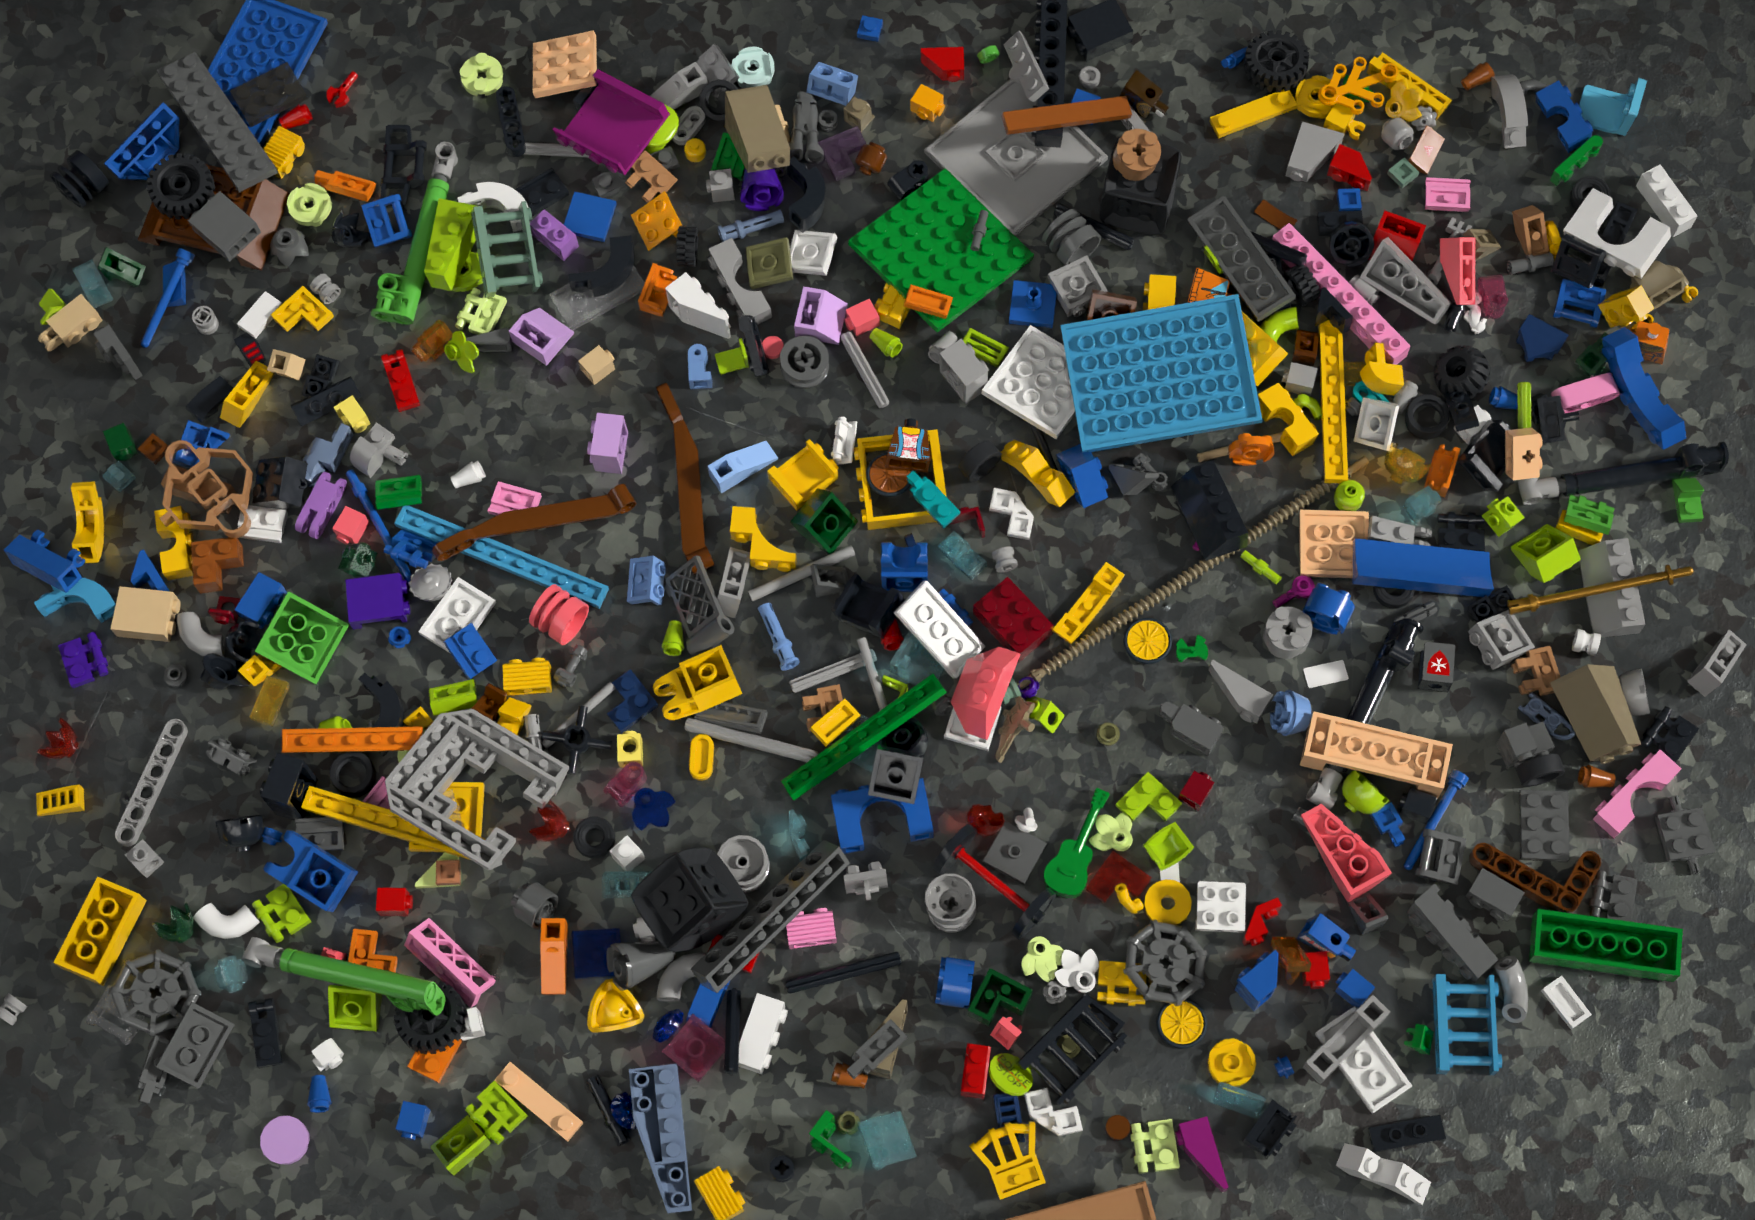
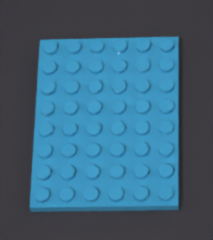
(1161, 373)

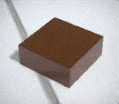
(153, 448)

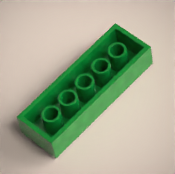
(1606, 945)

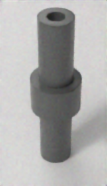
(979, 230)

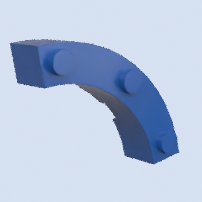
(1639, 390)

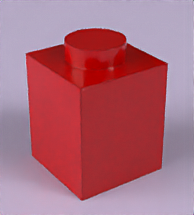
(393, 901)
(1319, 971)

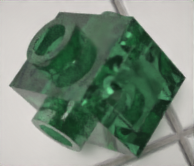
(358, 560)

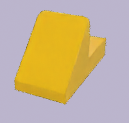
(513, 714)

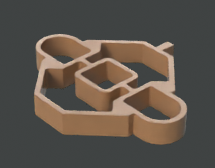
(176, 477)

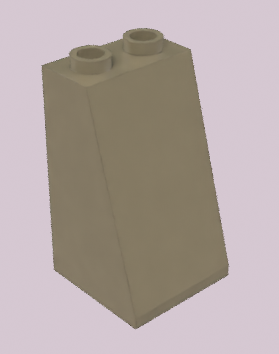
(756, 129)
(1597, 711)

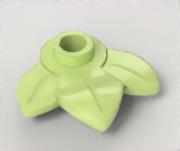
(1109, 830)
(1042, 963)

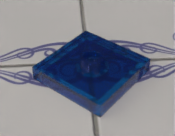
(590, 952)

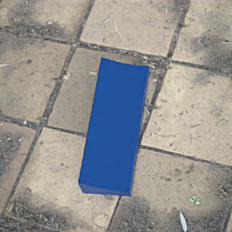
(1421, 568)

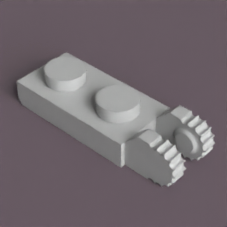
(1393, 531)

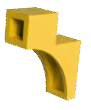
(1033, 466)
(762, 553)

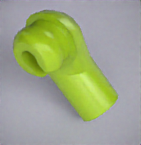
(1311, 403)

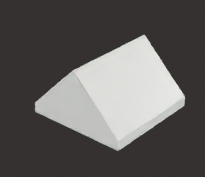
(1376, 423)

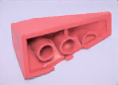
(1348, 858)

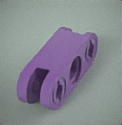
(320, 505)

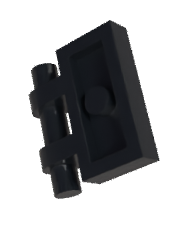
(1464, 539)
(1675, 740)

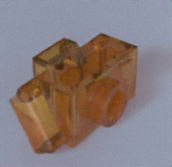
(431, 341)

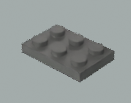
(1544, 825)
(195, 1045)

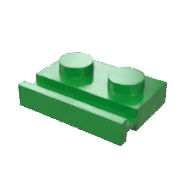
(728, 158)
(398, 492)

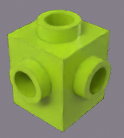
(1502, 515)

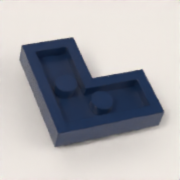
(636, 705)

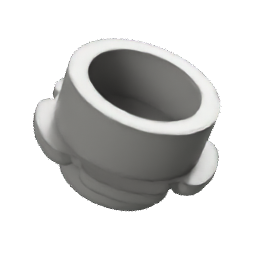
(1050, 997)

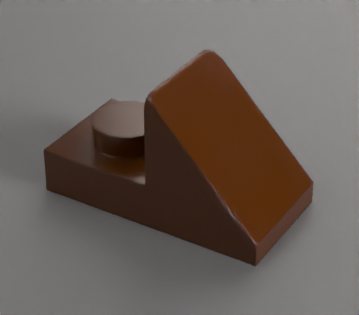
(1305, 347)

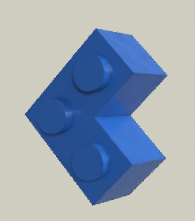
(1084, 475)

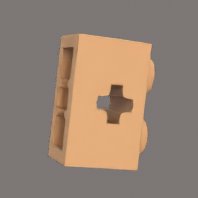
(1516, 445)

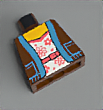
(909, 448)

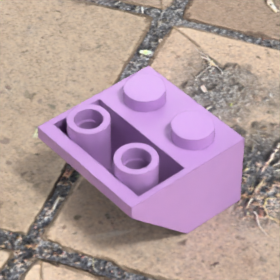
(820, 315)
(540, 335)

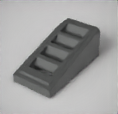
(493, 341)

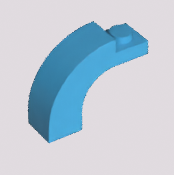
(83, 591)

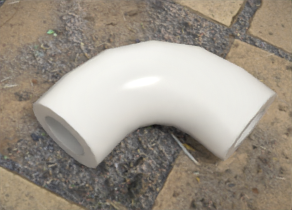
(225, 926)

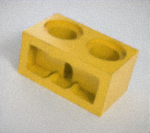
(1626, 307)

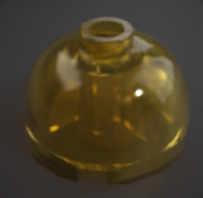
(1405, 465)

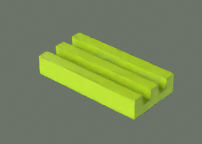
(1000, 356)

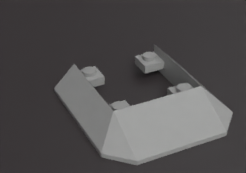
(438, 758)

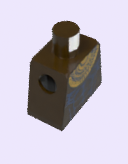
(1144, 96)

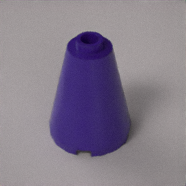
(761, 190)

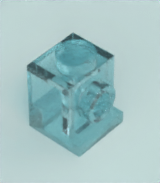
(1422, 504)

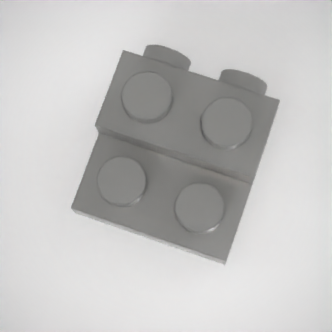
(1074, 285)
(1500, 639)

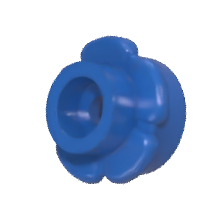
(399, 631)
(271, 836)
(1284, 1067)

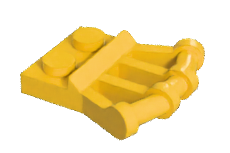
(1015, 1174)

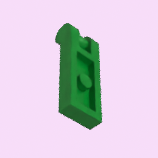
(1577, 159)

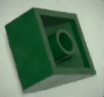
(824, 520)

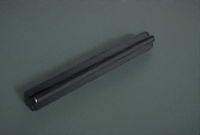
(843, 972)

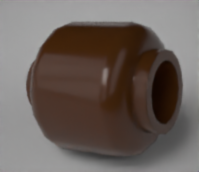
(871, 158)

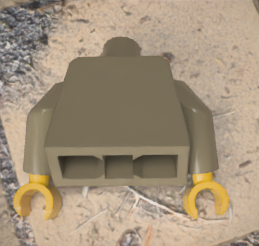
(1662, 284)

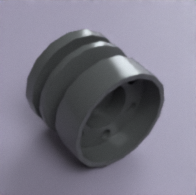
(1071, 237)

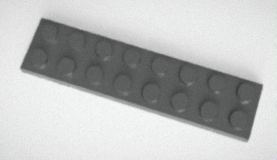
(217, 122)

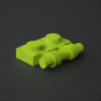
(288, 909)
(503, 1109)

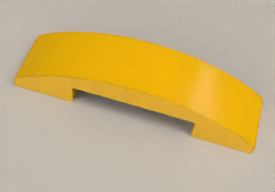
(1089, 603)

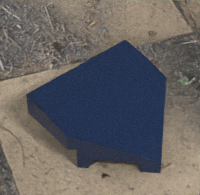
(1540, 339)

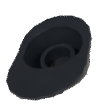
(222, 672)

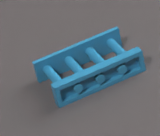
(1445, 1036)

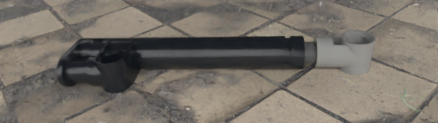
(1688, 462)
(1393, 656)

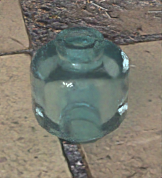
(231, 974)

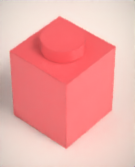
(862, 317)
(350, 526)

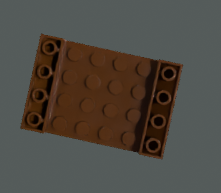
(261, 202)

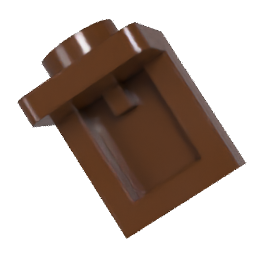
(490, 702)

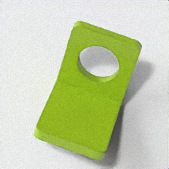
(51, 304)
(732, 359)
(899, 686)
(1042, 711)

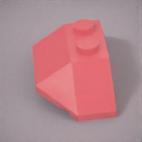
(983, 689)

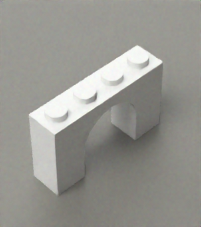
(1633, 256)

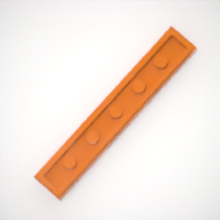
(350, 739)

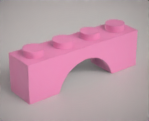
(1655, 774)

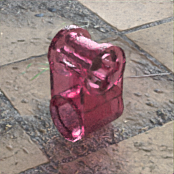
(1493, 295)
(624, 784)

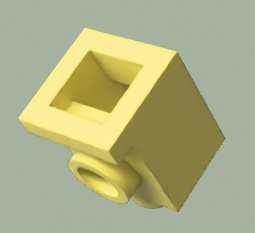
(352, 414)

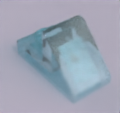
(93, 284)

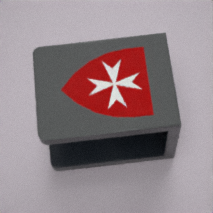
(1436, 667)

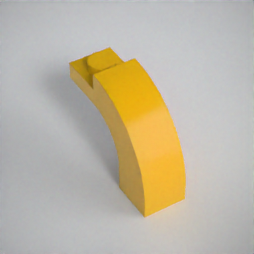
(89, 521)

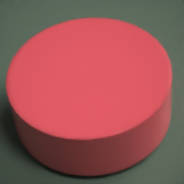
(772, 347)

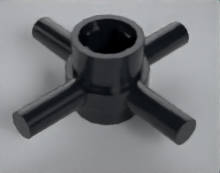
(571, 733)

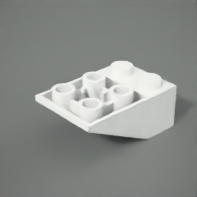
(697, 307)

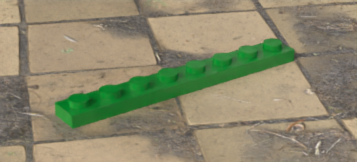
(863, 736)

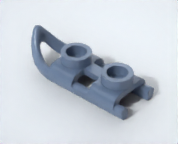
(1551, 720)

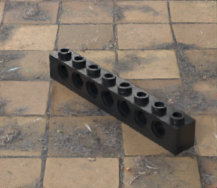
(1055, 58)

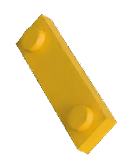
(1253, 113)

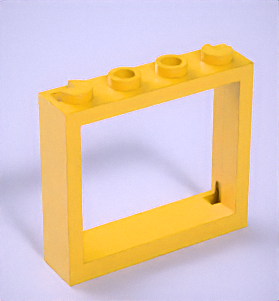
(882, 443)

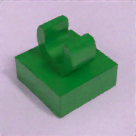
(1421, 1040)

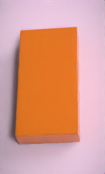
(928, 301)

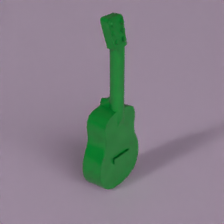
(1068, 870)

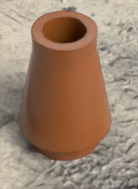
(1478, 76)
(1593, 777)
(842, 1078)

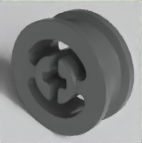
(805, 374)

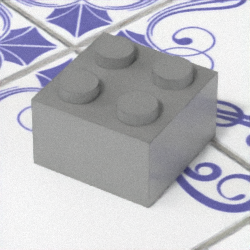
(963, 370)

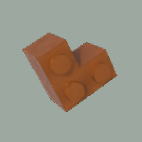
(210, 558)

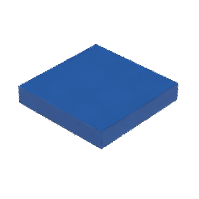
(590, 216)

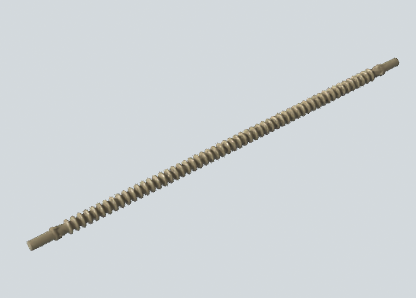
(1182, 580)

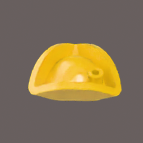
(613, 1009)

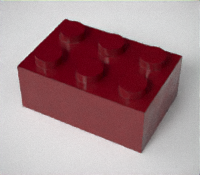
(1013, 618)

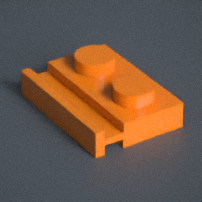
(434, 1065)

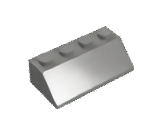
(1614, 611)

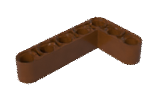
(1537, 880)

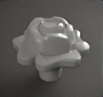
(1427, 118)

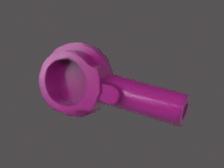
(1300, 588)

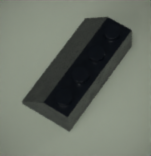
(1210, 511)

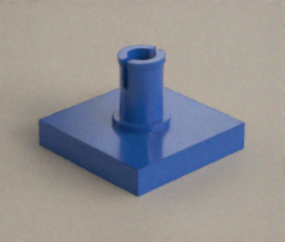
(1032, 304)

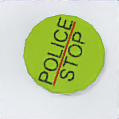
(1009, 1076)

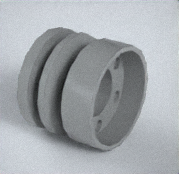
(948, 890)

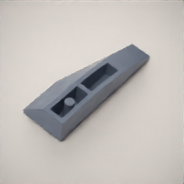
(662, 1132)

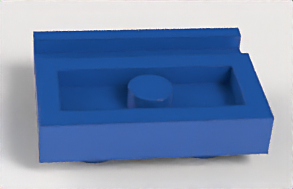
(470, 651)

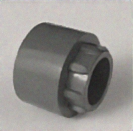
(534, 902)

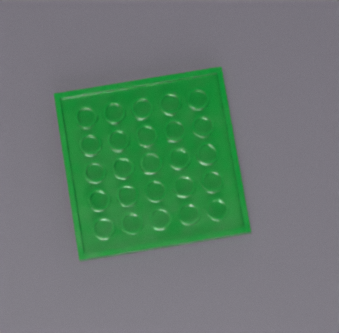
(929, 243)

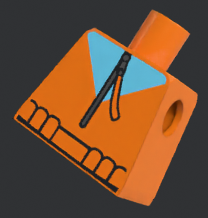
(1208, 286)

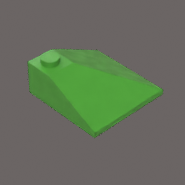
(301, 637)

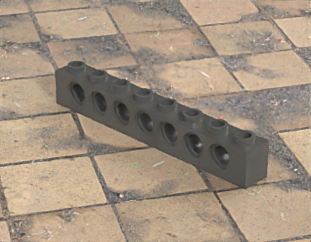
(770, 916)

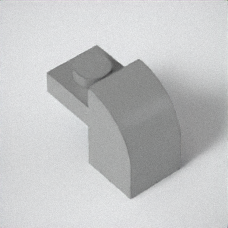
(368, 451)

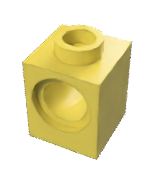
(625, 739)

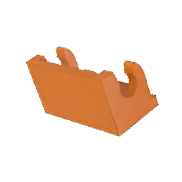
(653, 295)
(1442, 469)

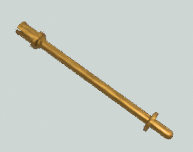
(1532, 602)

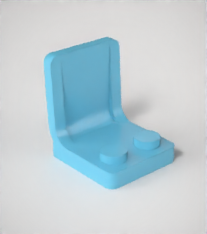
(1612, 110)

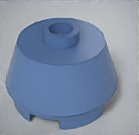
(1291, 713)

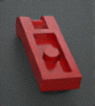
(400, 381)

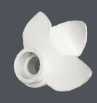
(1076, 967)

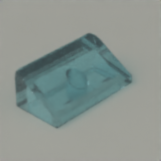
(1238, 1100)

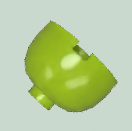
(1362, 794)

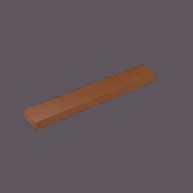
(1066, 115)

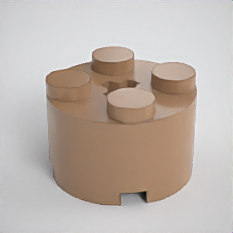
(1133, 143)

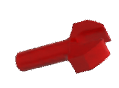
(333, 92)

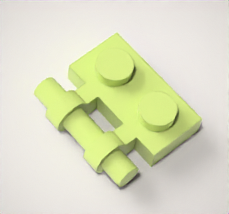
(486, 315)
(1162, 1145)

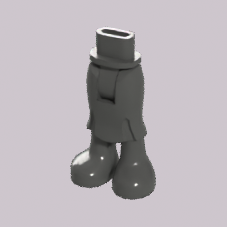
(805, 128)

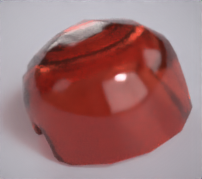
(985, 819)

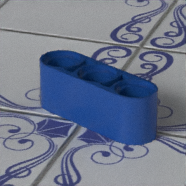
(706, 1004)

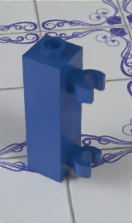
(43, 563)

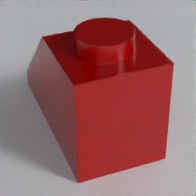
(944, 62)

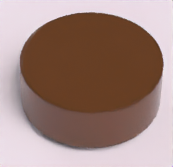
(1117, 1127)

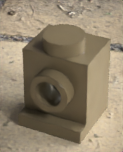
(859, 110)

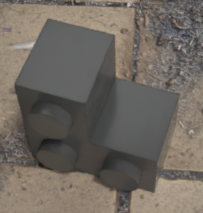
(1524, 743)

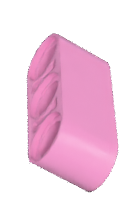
(1587, 392)

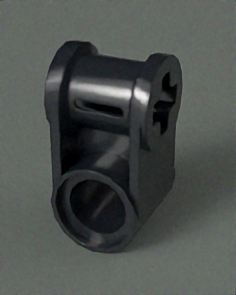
(907, 181)

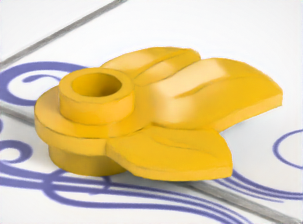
(1406, 100)

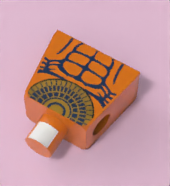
(1652, 340)

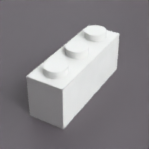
(1666, 200)
(761, 1033)

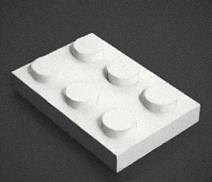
(456, 610)

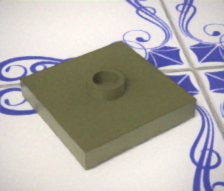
(769, 263)

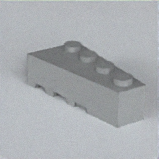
(1403, 281)

